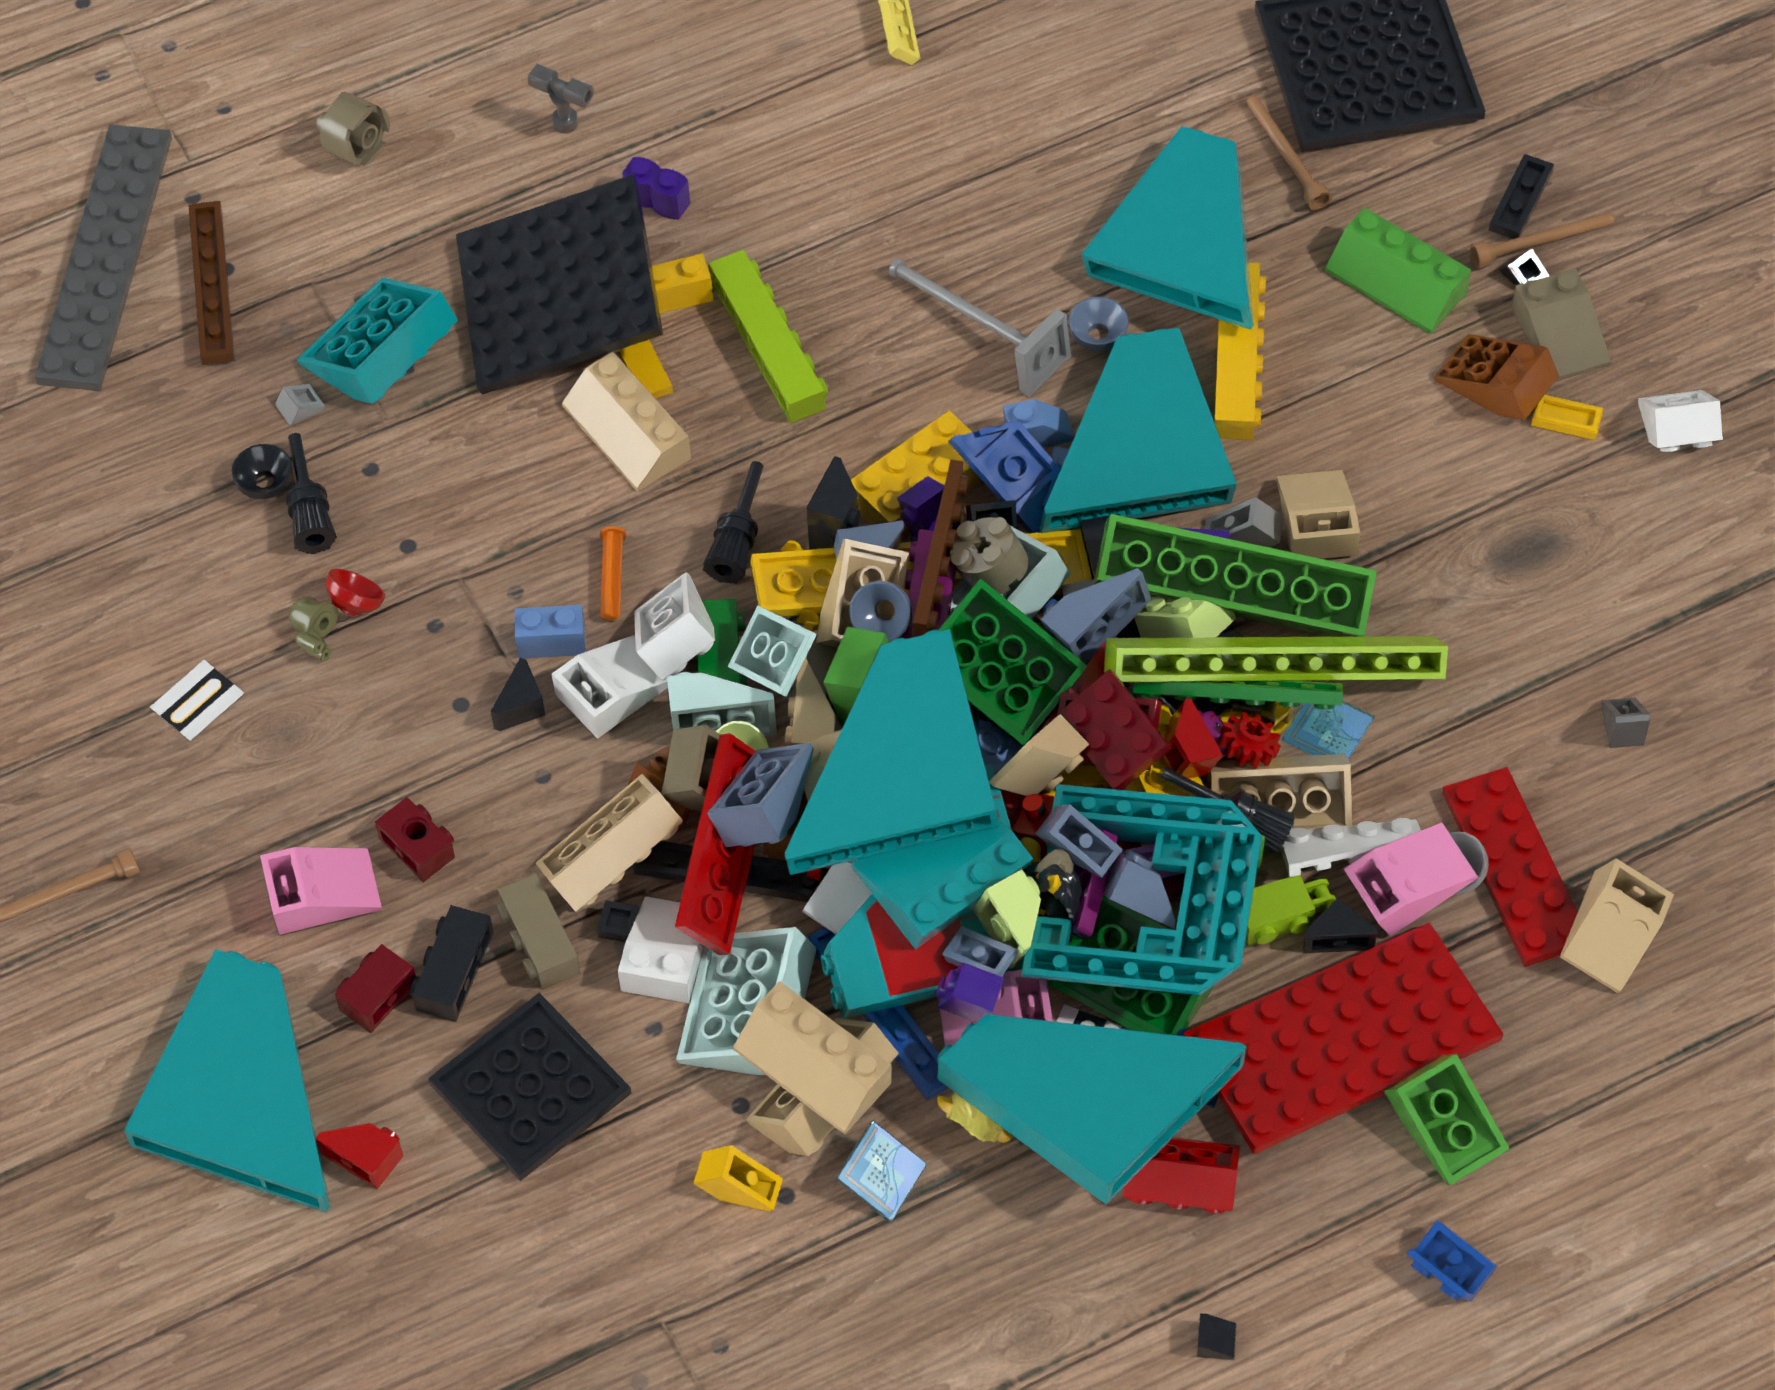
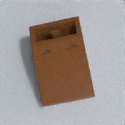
(1499, 374)

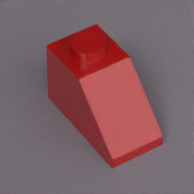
(362, 1151)

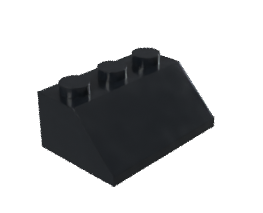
(832, 507)

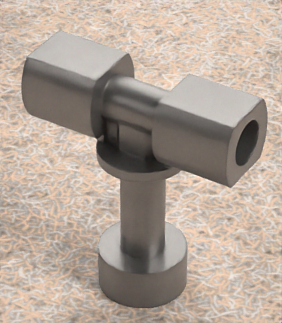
(561, 94)

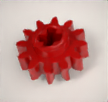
(1249, 740)

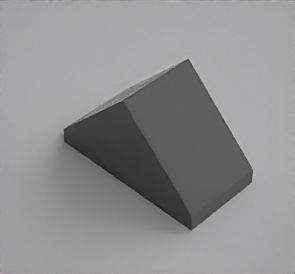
(1625, 722)

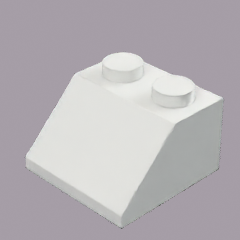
(1681, 419)

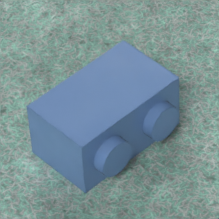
(550, 631)

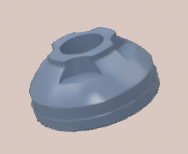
(1098, 313)
(864, 609)

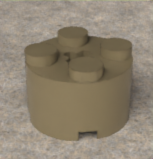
(353, 129)
(989, 552)

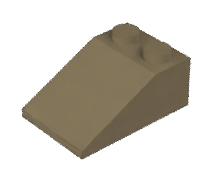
(1561, 316)
(690, 766)

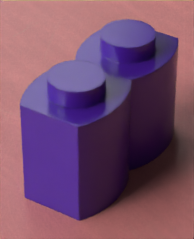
(660, 187)

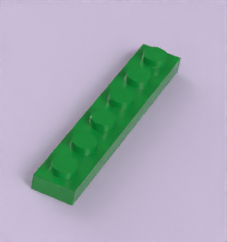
(1287, 692)

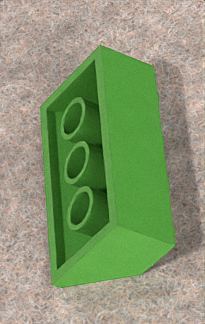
(1398, 270)

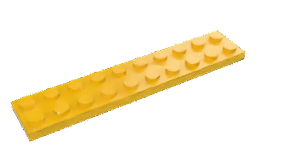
(800, 578)

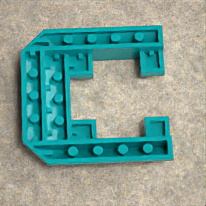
(1190, 836)

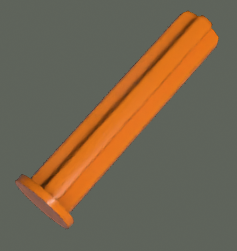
(611, 572)

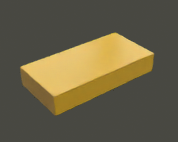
(647, 368)
(1567, 417)

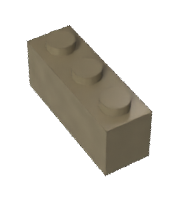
(537, 932)

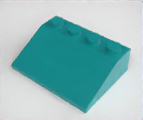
(379, 338)
(940, 880)

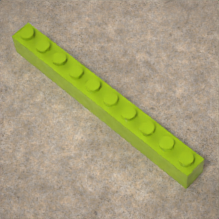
(1276, 658)

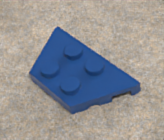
(1011, 467)

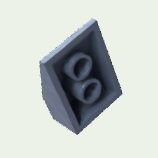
(1096, 612)
(763, 797)

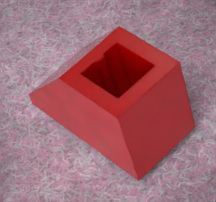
(1193, 747)

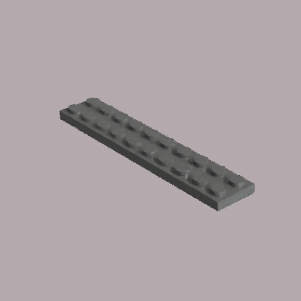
(104, 258)

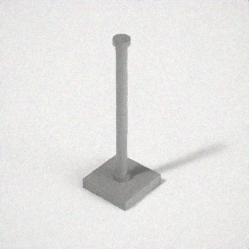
(1036, 355)

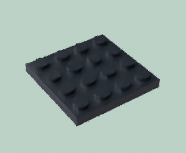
(529, 1086)

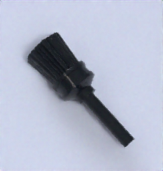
(308, 505)
(734, 535)
(1267, 819)

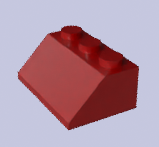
(1188, 1175)

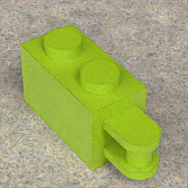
(1285, 908)

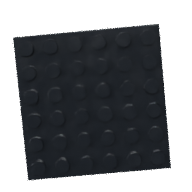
(1367, 68)
(558, 284)

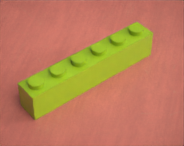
(768, 336)

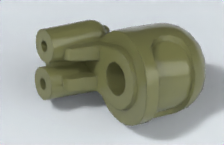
(313, 623)

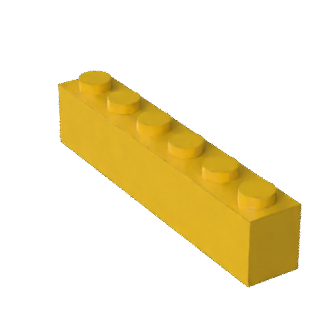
(1237, 369)

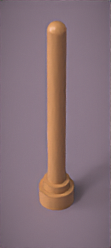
(1315, 193)
(1484, 253)
(122, 866)

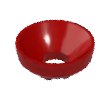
(353, 592)

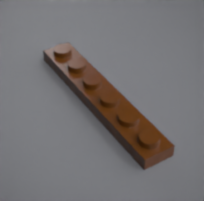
(211, 283)
(943, 539)

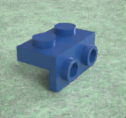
(1452, 1262)

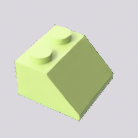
(1182, 618)
(1011, 912)

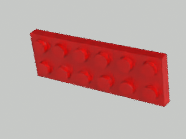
(1520, 869)
(716, 872)

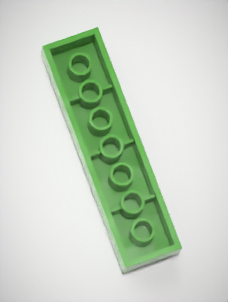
(1240, 577)

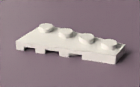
(1338, 842)

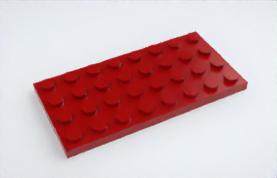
(1347, 1035)

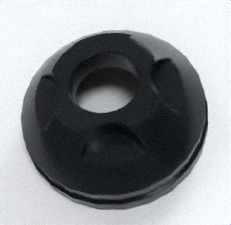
(261, 461)

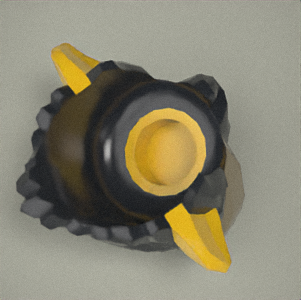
(1057, 884)

